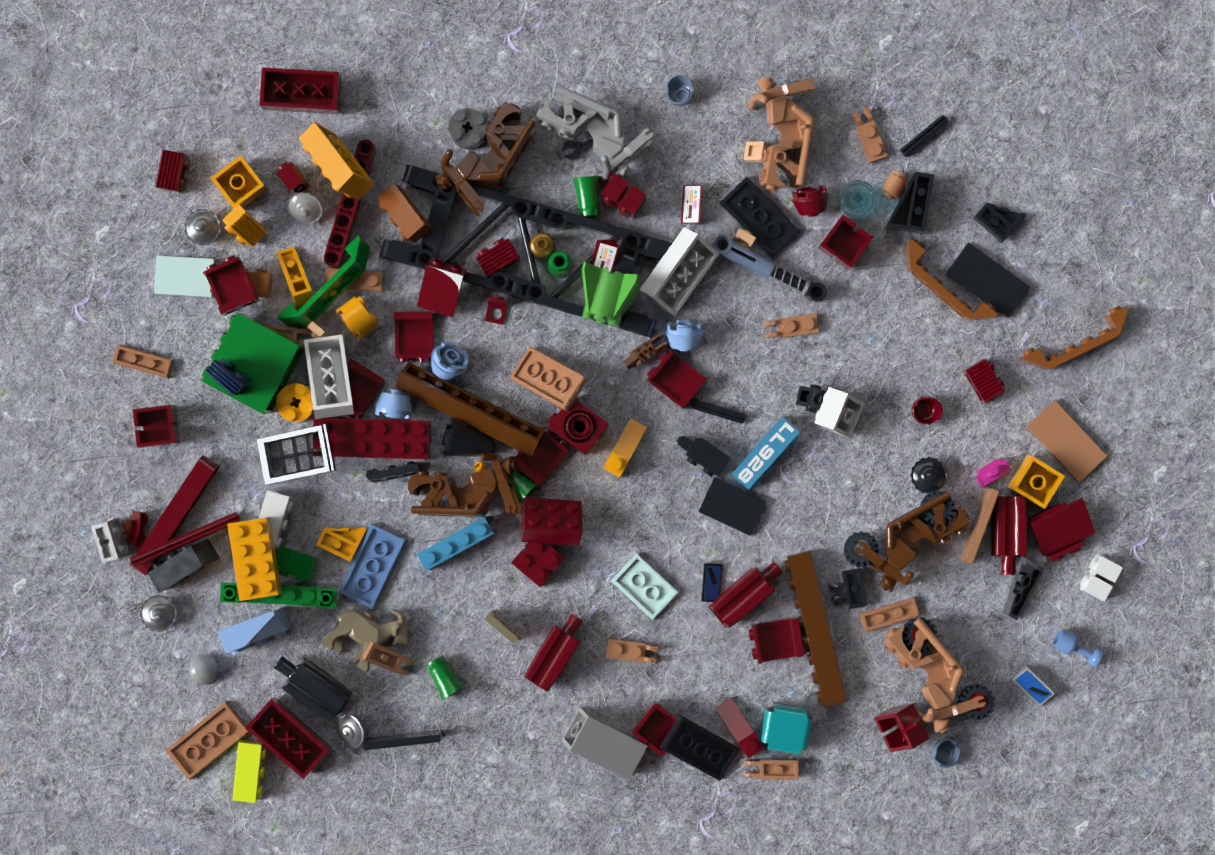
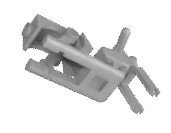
(603, 125)

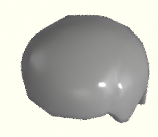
(203, 669)

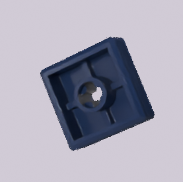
(228, 377)

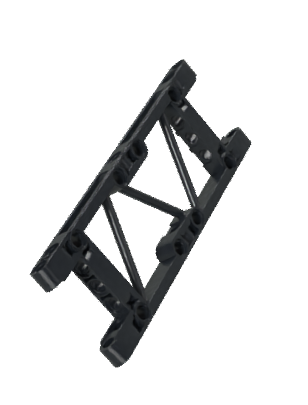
(536, 212)

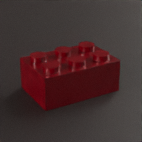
(551, 521)

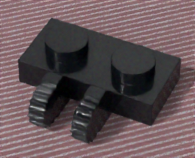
(853, 589)

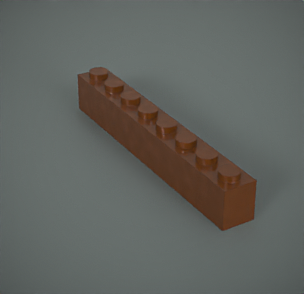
(470, 409)
(816, 628)

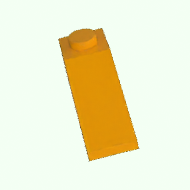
(295, 276)
(625, 447)

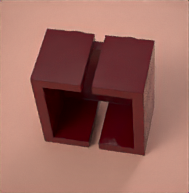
(615, 191)
(845, 242)
(157, 426)
(538, 561)
(654, 726)
(909, 731)

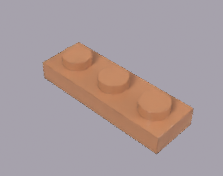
(367, 281)

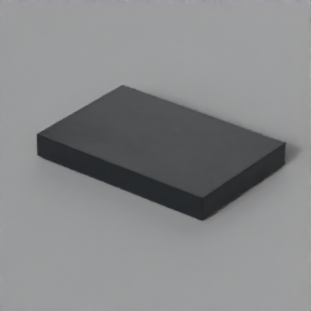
(732, 506)

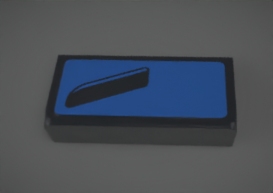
(711, 582)

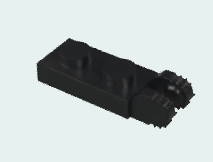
(392, 472)

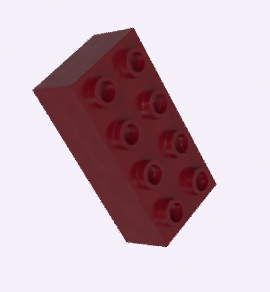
(300, 90)
(288, 737)

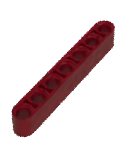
(344, 212)
(178, 508)

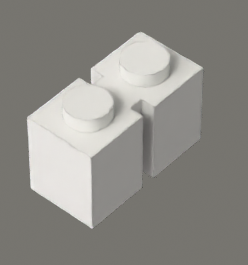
(1105, 569)

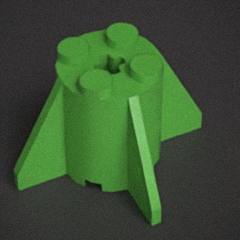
(607, 294)

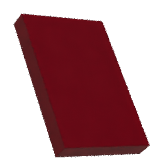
(1062, 527)

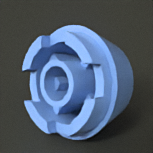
(684, 334)
(448, 361)
(394, 404)

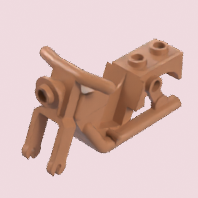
(795, 130)

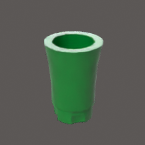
(587, 195)
(561, 271)
(523, 486)
(444, 677)

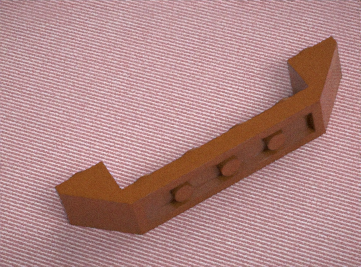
(914, 251)
(1115, 320)

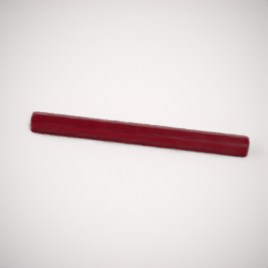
(184, 539)

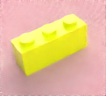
(249, 771)

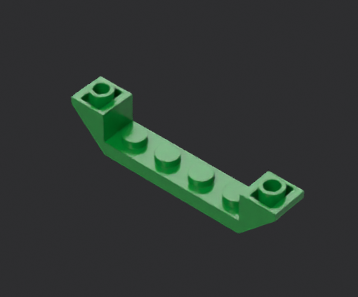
(332, 289)
(291, 595)

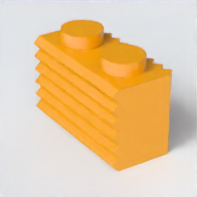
(245, 226)

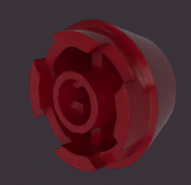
(810, 200)

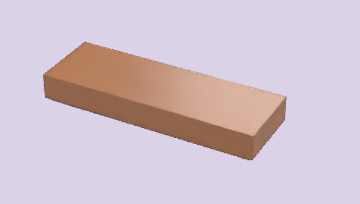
(142, 361)
(889, 614)

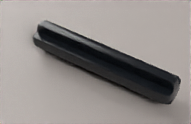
(923, 136)
(717, 411)

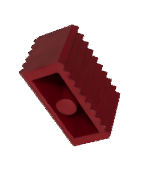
(172, 171)
(292, 178)
(497, 257)
(984, 380)

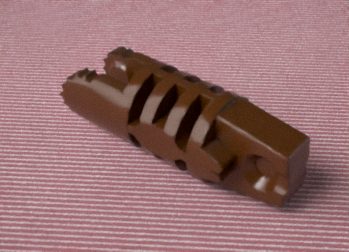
(645, 351)

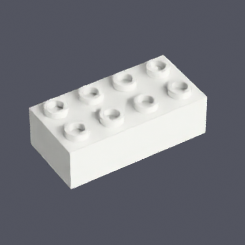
(679, 271)
(328, 376)

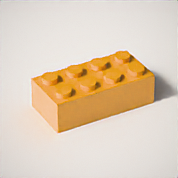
(336, 161)
(254, 558)

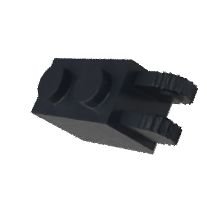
(704, 454)

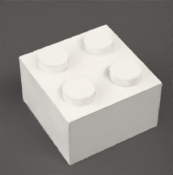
(839, 412)

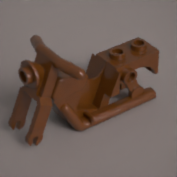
(489, 168)
(472, 499)

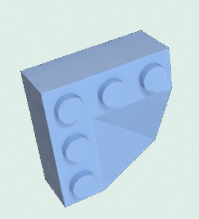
(258, 629)

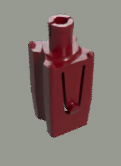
(1009, 531)
(744, 595)
(554, 654)

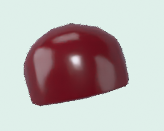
(927, 410)

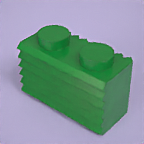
(296, 564)

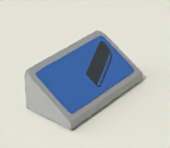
(1033, 686)

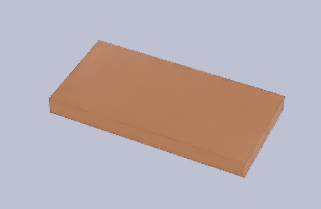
(548, 378)
(1066, 441)
(979, 525)
(207, 740)

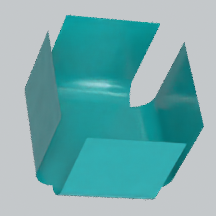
(786, 728)

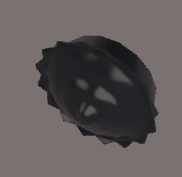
(928, 475)

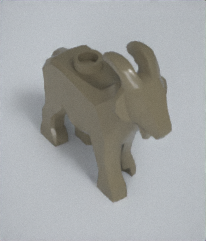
(363, 629)

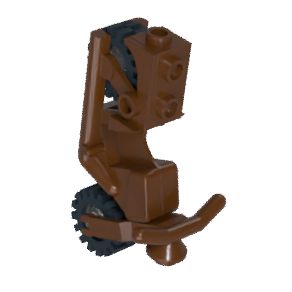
(901, 538)

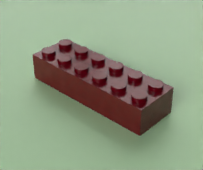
(376, 438)

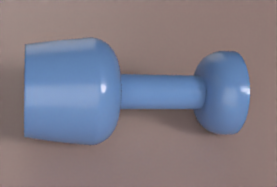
(1068, 642)

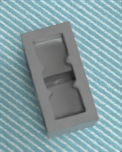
(110, 540)

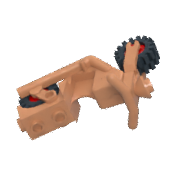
(942, 674)

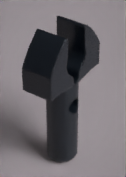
(578, 147)

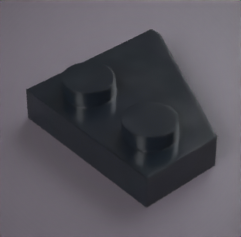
(998, 221)

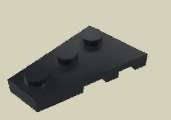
(1022, 587)

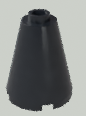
(465, 441)

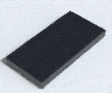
(759, 216)
(987, 280)
(403, 739)
(699, 747)

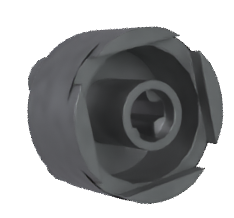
(462, 119)

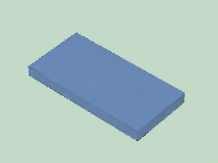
(372, 566)

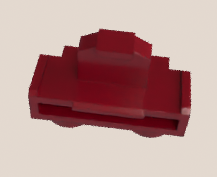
(135, 528)

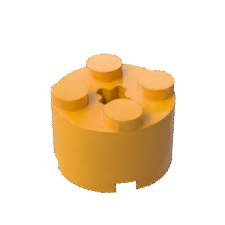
(357, 318)
(286, 399)

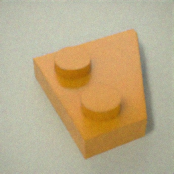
(341, 541)

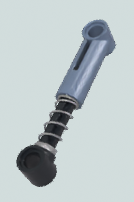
(767, 267)

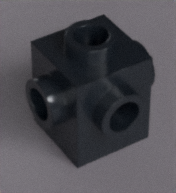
(810, 397)

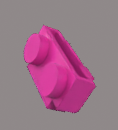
(992, 472)

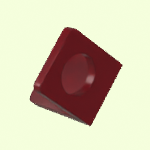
(496, 302)

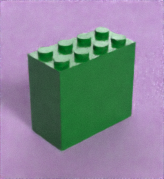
(262, 355)

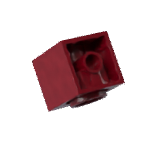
(564, 425)

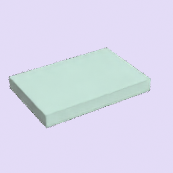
(182, 276)
(644, 586)

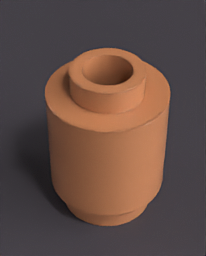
(894, 185)

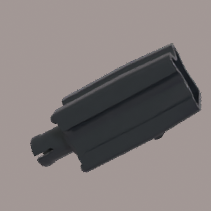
(314, 687)

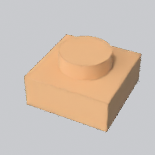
(754, 151)
(744, 237)
(317, 332)

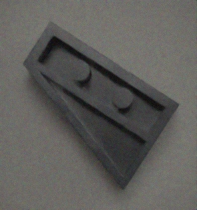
(913, 207)
(182, 565)

